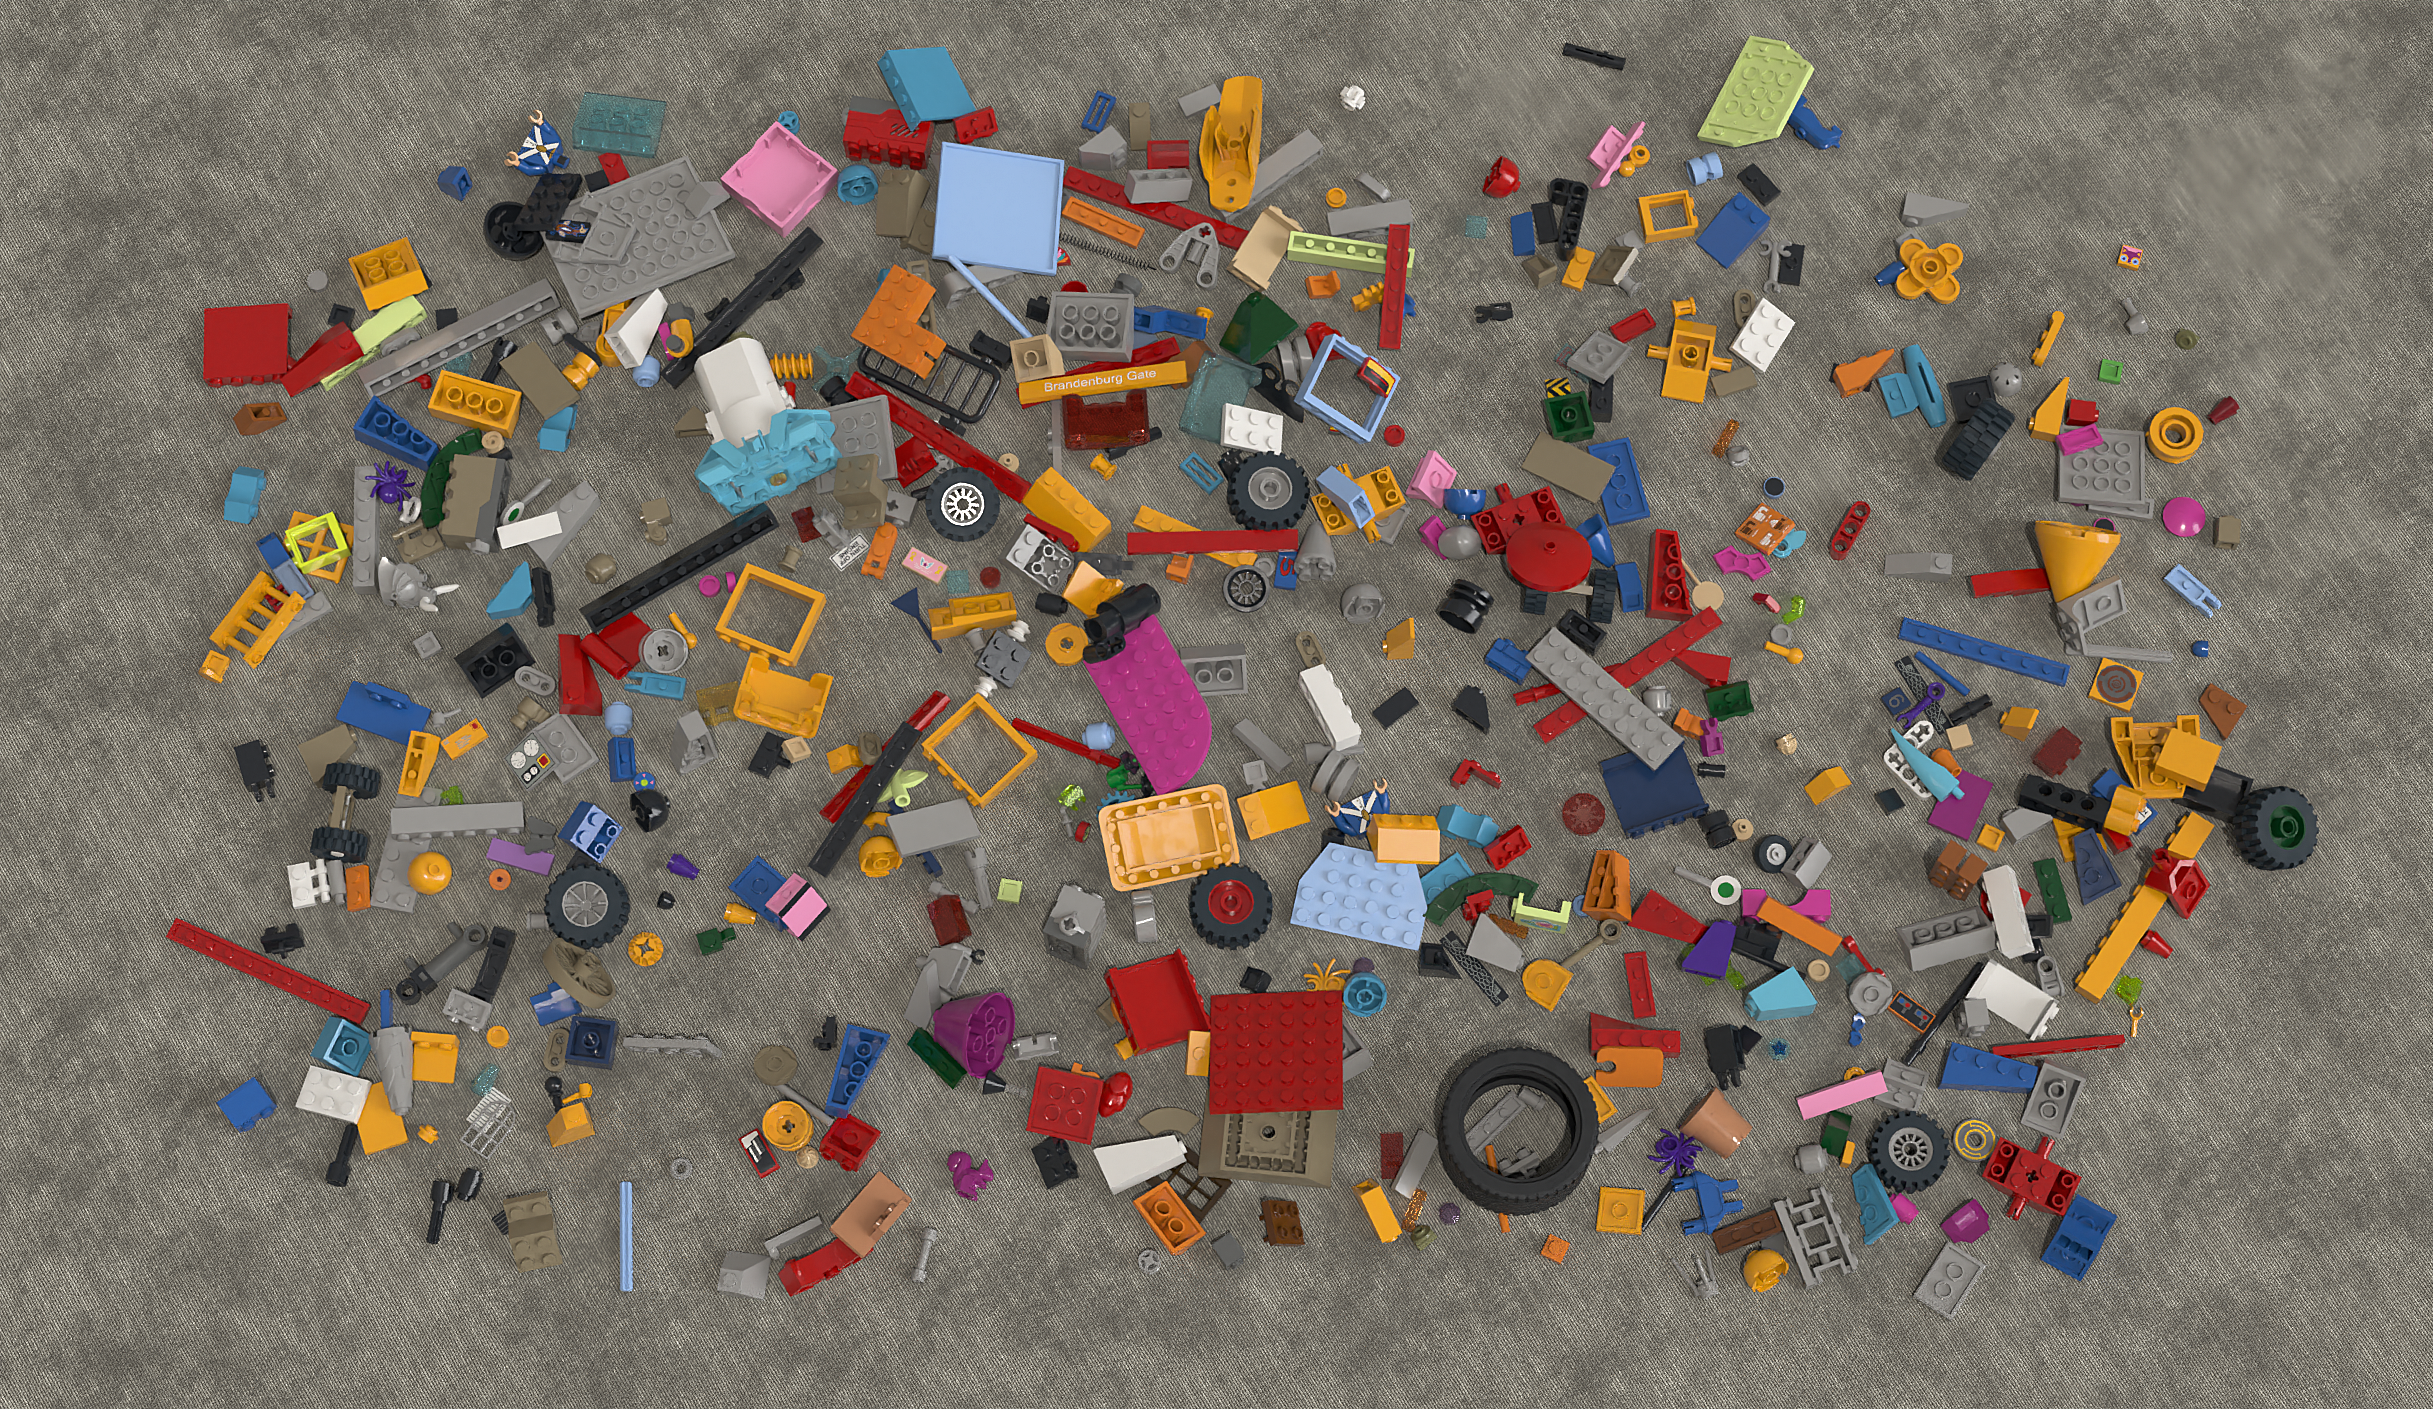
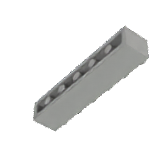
(1278, 169)
(366, 532)
(457, 821)

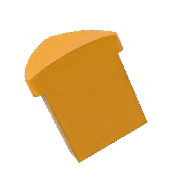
(214, 667)

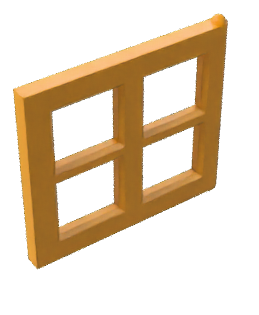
(318, 546)

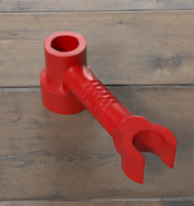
(1850, 945)

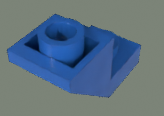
(272, 550)
(1630, 587)

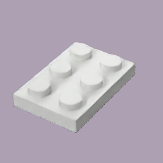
(1762, 335)
(1251, 429)
(333, 1094)

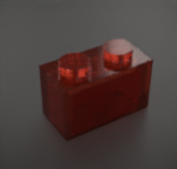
(2058, 752)
(949, 920)

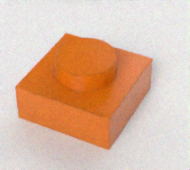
(1555, 1249)

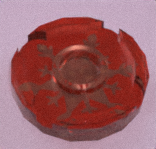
(1583, 814)

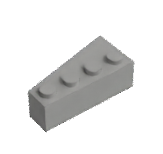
(573, 513)
(691, 743)

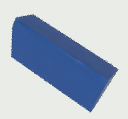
(1522, 234)
(621, 759)

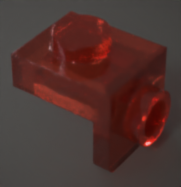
(804, 524)

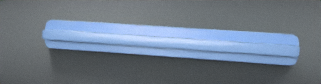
(626, 1252)

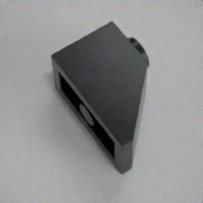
(1473, 708)

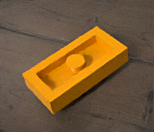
(1578, 269)

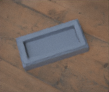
(292, 579)

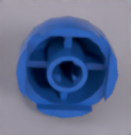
(1464, 502)

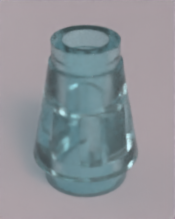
(484, 1080)

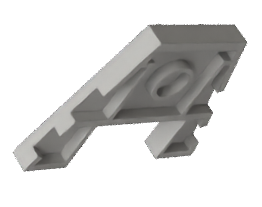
(606, 239)

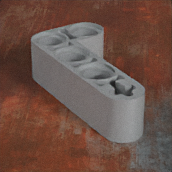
(955, 287)

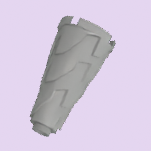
(394, 1063)

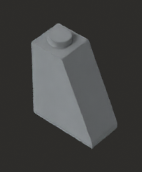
(1494, 945)

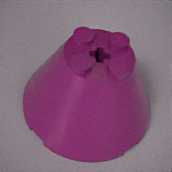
(976, 1031)

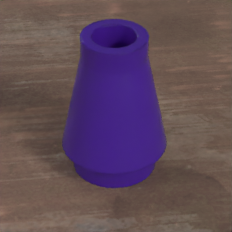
(681, 866)

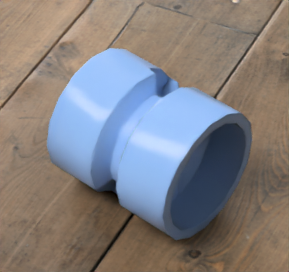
(1702, 169)

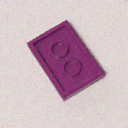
(1960, 816)

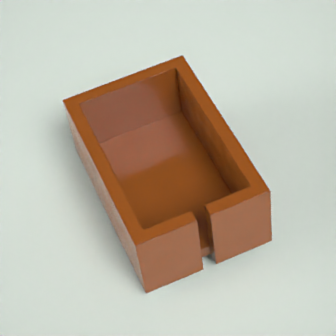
(1953, 878)

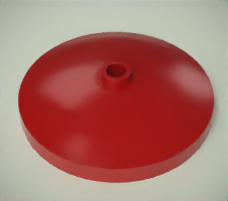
(1548, 556)

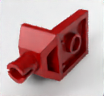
(2179, 879)

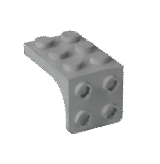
(2090, 610)

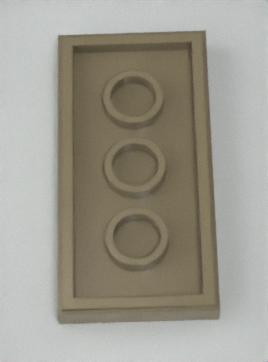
(539, 380)
(1568, 468)

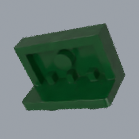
(1729, 701)

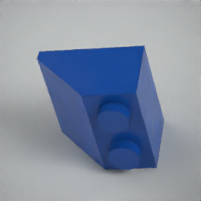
(247, 1105)

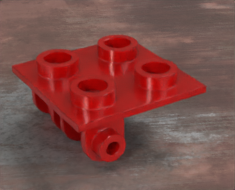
(913, 460)

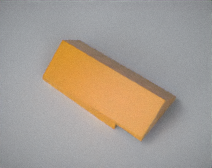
(971, 613)

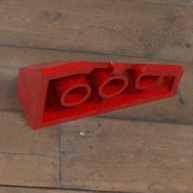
(326, 356)
(576, 680)

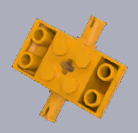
(1685, 376)
(1382, 494)

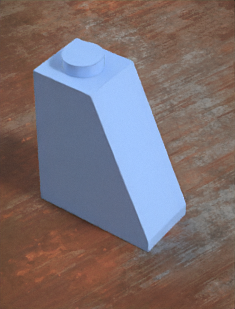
(1346, 496)

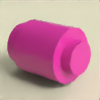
(1904, 1208)

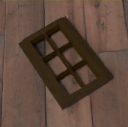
(1193, 1159)

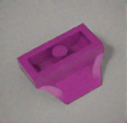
(1967, 1223)

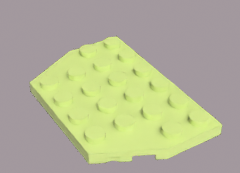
(1757, 94)

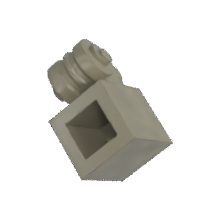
(656, 514)

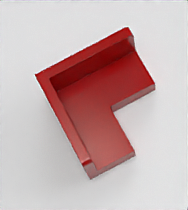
(1168, 154)

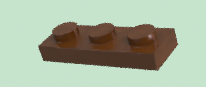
(1747, 1232)

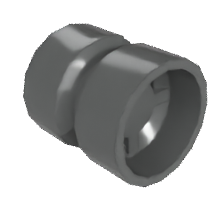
(1127, 285)

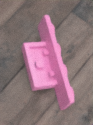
(1610, 150)

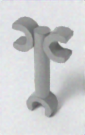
(1774, 252)

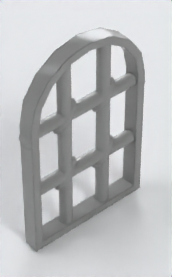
(490, 1137)

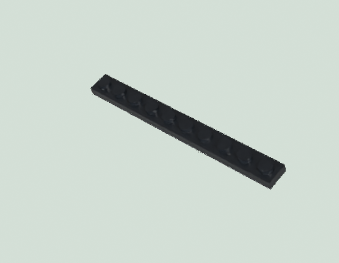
(744, 305)

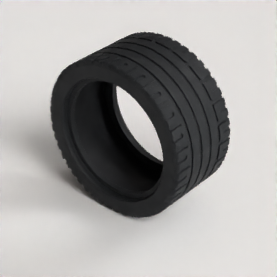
(1536, 1071)

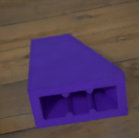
(1712, 952)

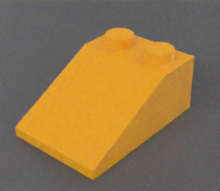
(1272, 810)

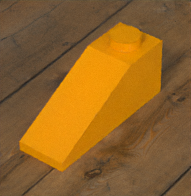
(2048, 418)
(1400, 641)
(418, 762)

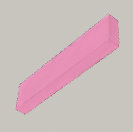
(1841, 1094)

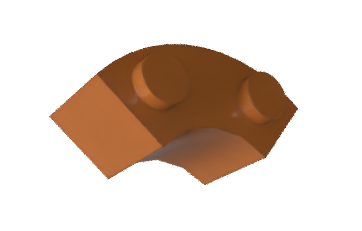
(1192, 358)

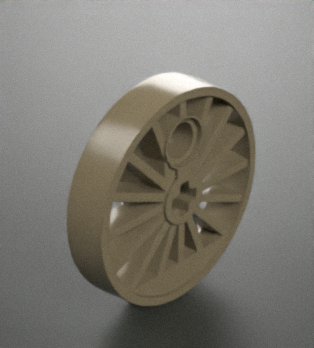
(579, 973)

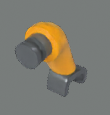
(681, 339)

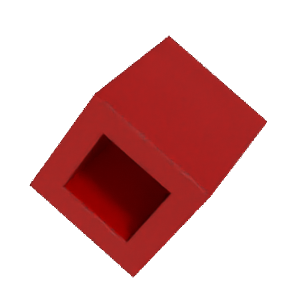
(2081, 413)

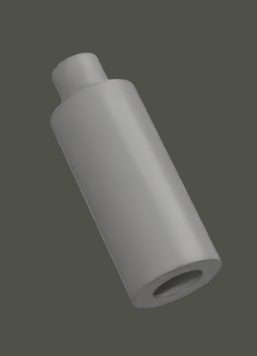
(336, 881)

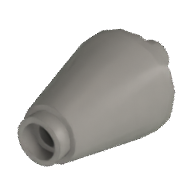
(1316, 555)

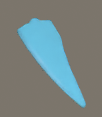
(1934, 776)

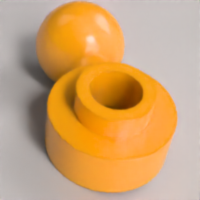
(1628, 167)

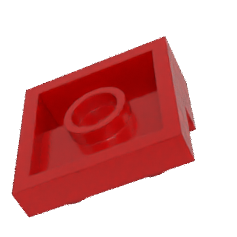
(849, 1142)

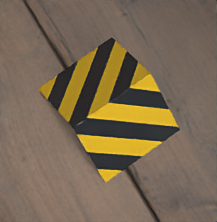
(1557, 387)

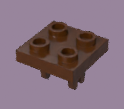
(1282, 1223)

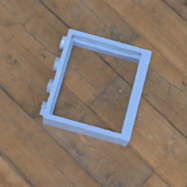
(1328, 414)

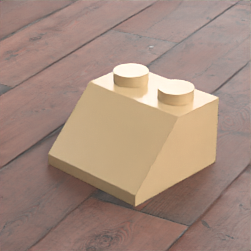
(1036, 358)

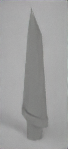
(1613, 1136)

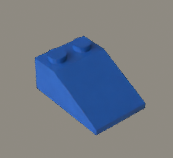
(1733, 230)

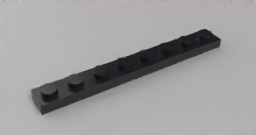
(865, 799)

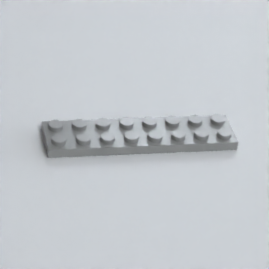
(1604, 699)

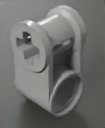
(2050, 981)

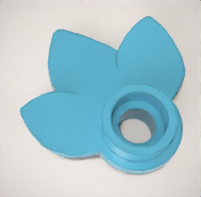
(1792, 541)

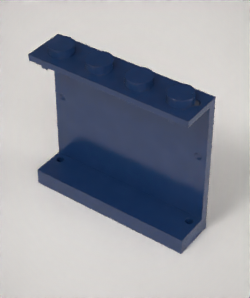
(1650, 798)

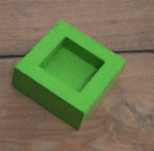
(2110, 371)

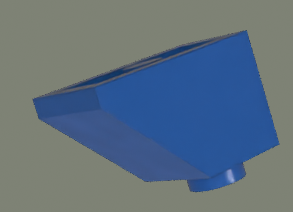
(455, 182)

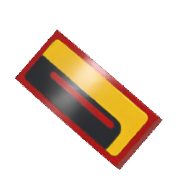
(1377, 376)

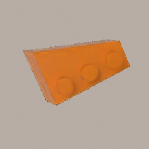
(1609, 888)

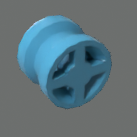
(789, 118)

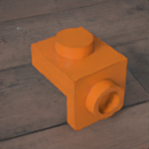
(1323, 286)

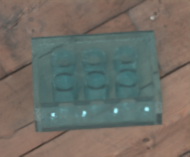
(618, 125)

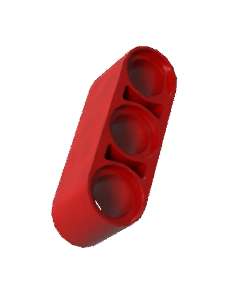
(1851, 521)

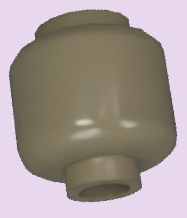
(600, 568)

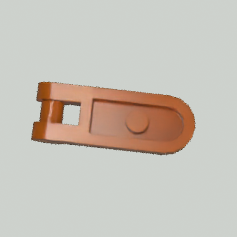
(880, 550)

